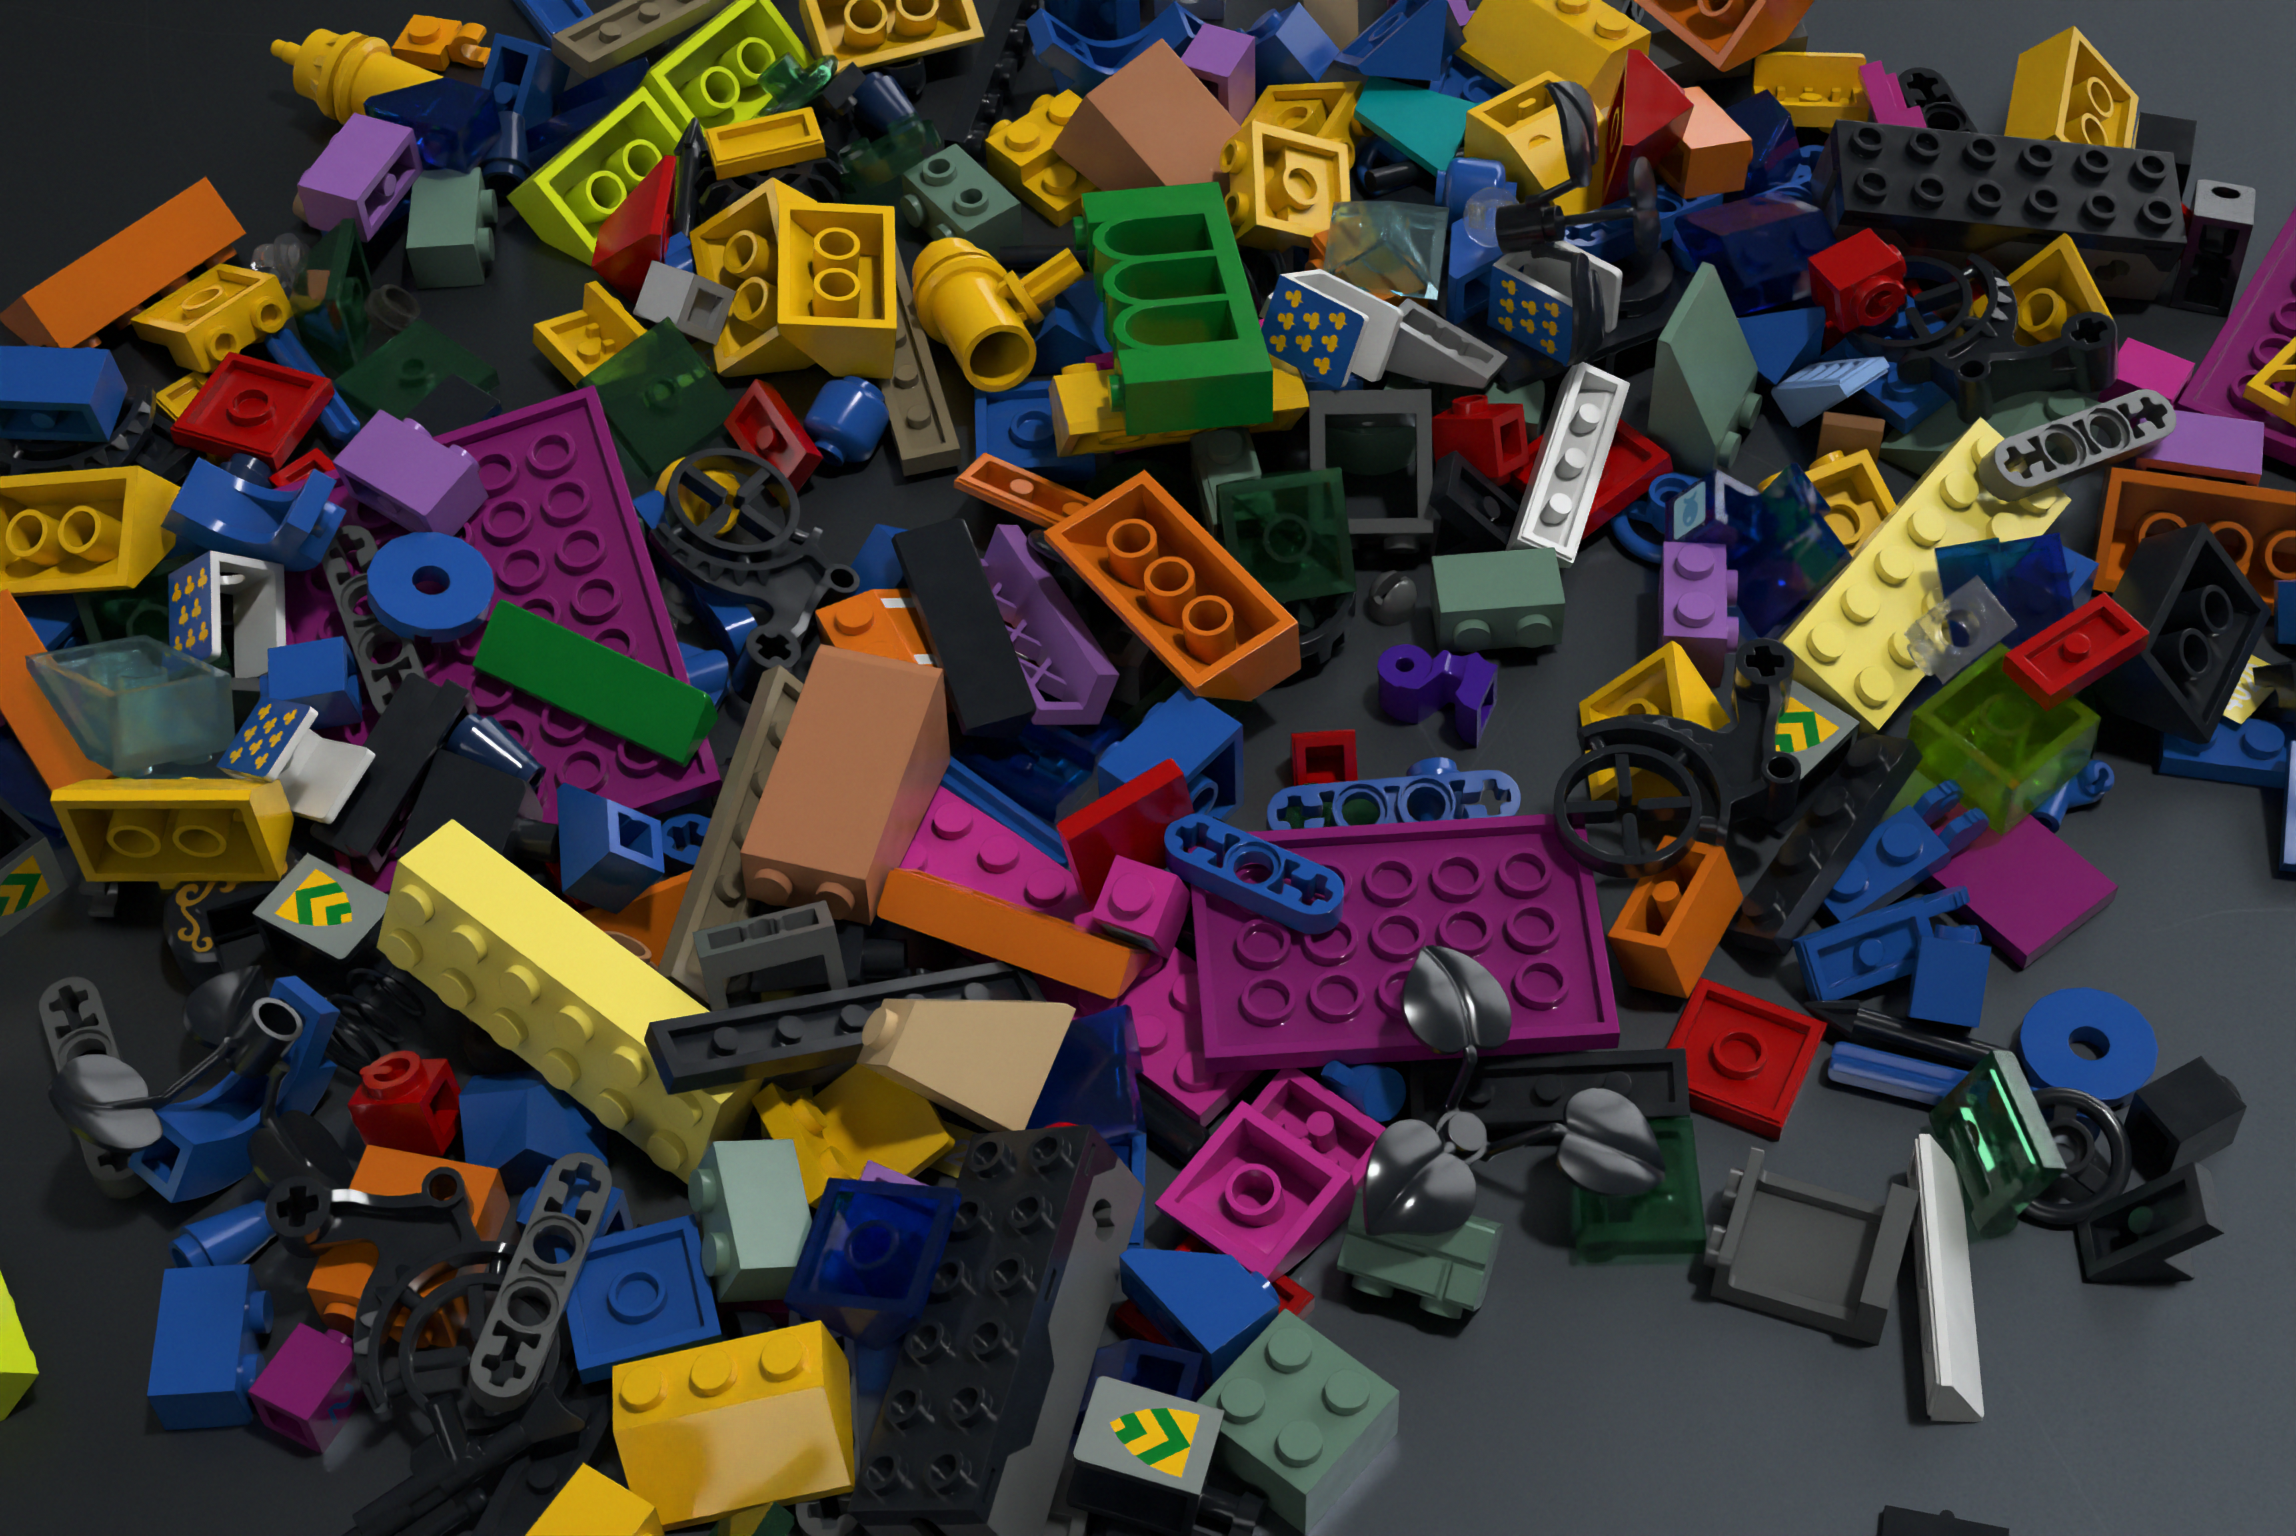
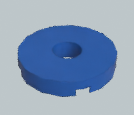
(437, 559)
(2095, 1018)

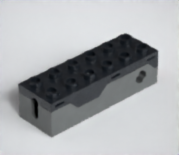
(2005, 200)
(1004, 1340)

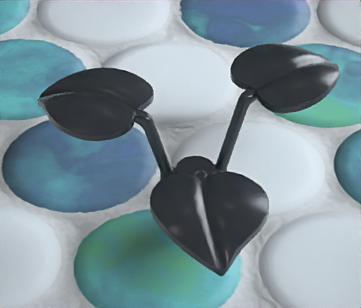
(1538, 225)
(237, 1019)
(1421, 1172)

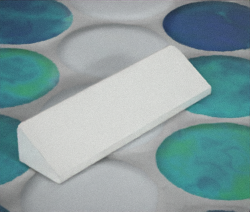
(1569, 463)
(1944, 1286)

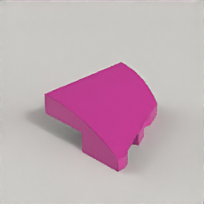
(1886, 97)

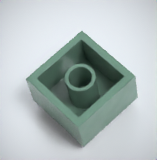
(1300, 1419)

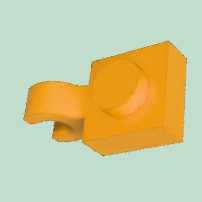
(438, 41)

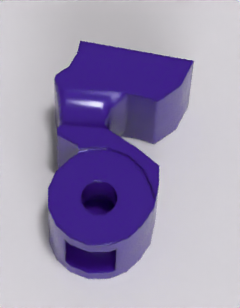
(1418, 686)

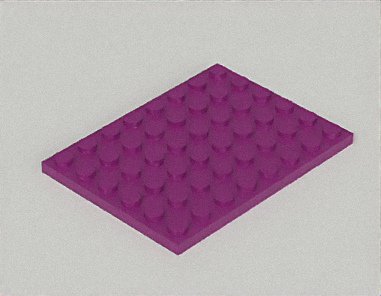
(559, 547)

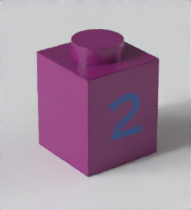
(309, 1387)

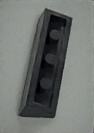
(965, 629)

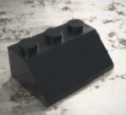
(2200, 637)

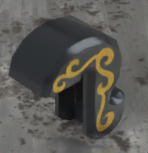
(211, 911)

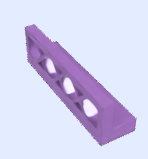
(1047, 632)

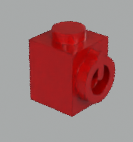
(1858, 281)
(1484, 434)
(407, 1104)

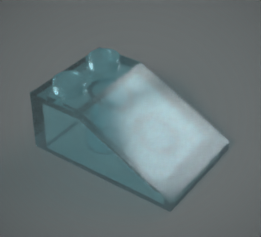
(137, 703)

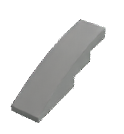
(1437, 350)

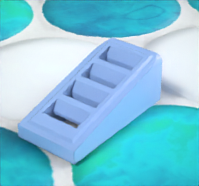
(1824, 386)

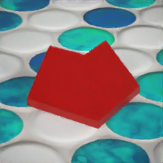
(1642, 121)
(638, 231)

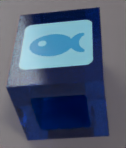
(1716, 512)

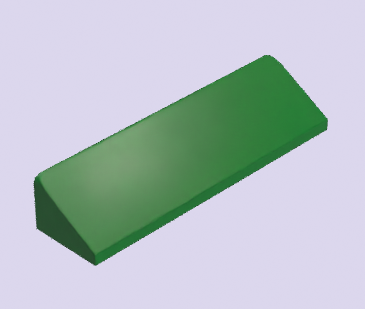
(595, 683)

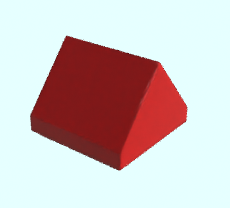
(1323, 757)

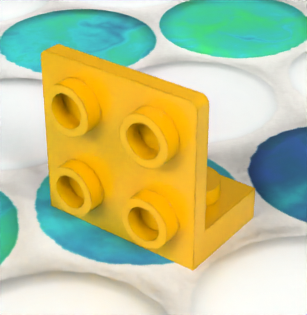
(855, 1122)

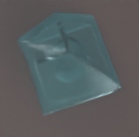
(1387, 246)

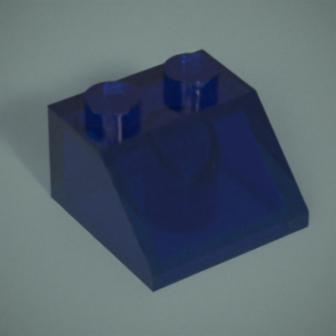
(1758, 247)

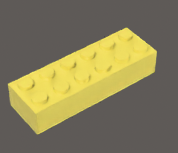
(1852, 634)
(552, 993)

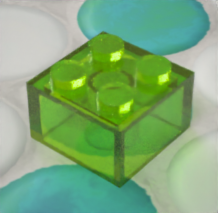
(2000, 741)

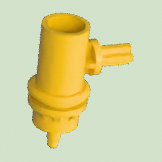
(346, 70)
(984, 310)

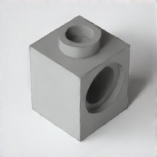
(690, 301)

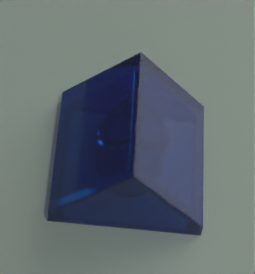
(872, 1257)

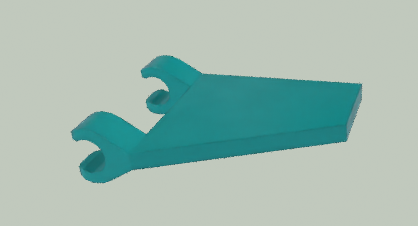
(1414, 120)

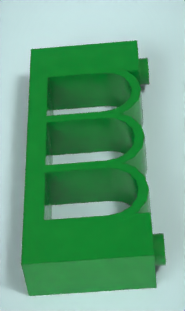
(1175, 309)

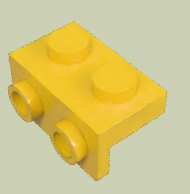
(1813, 86)
(587, 337)

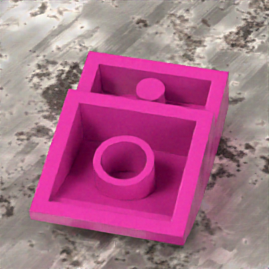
(1275, 1175)

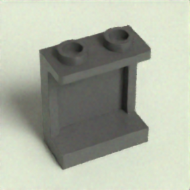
(1809, 1250)

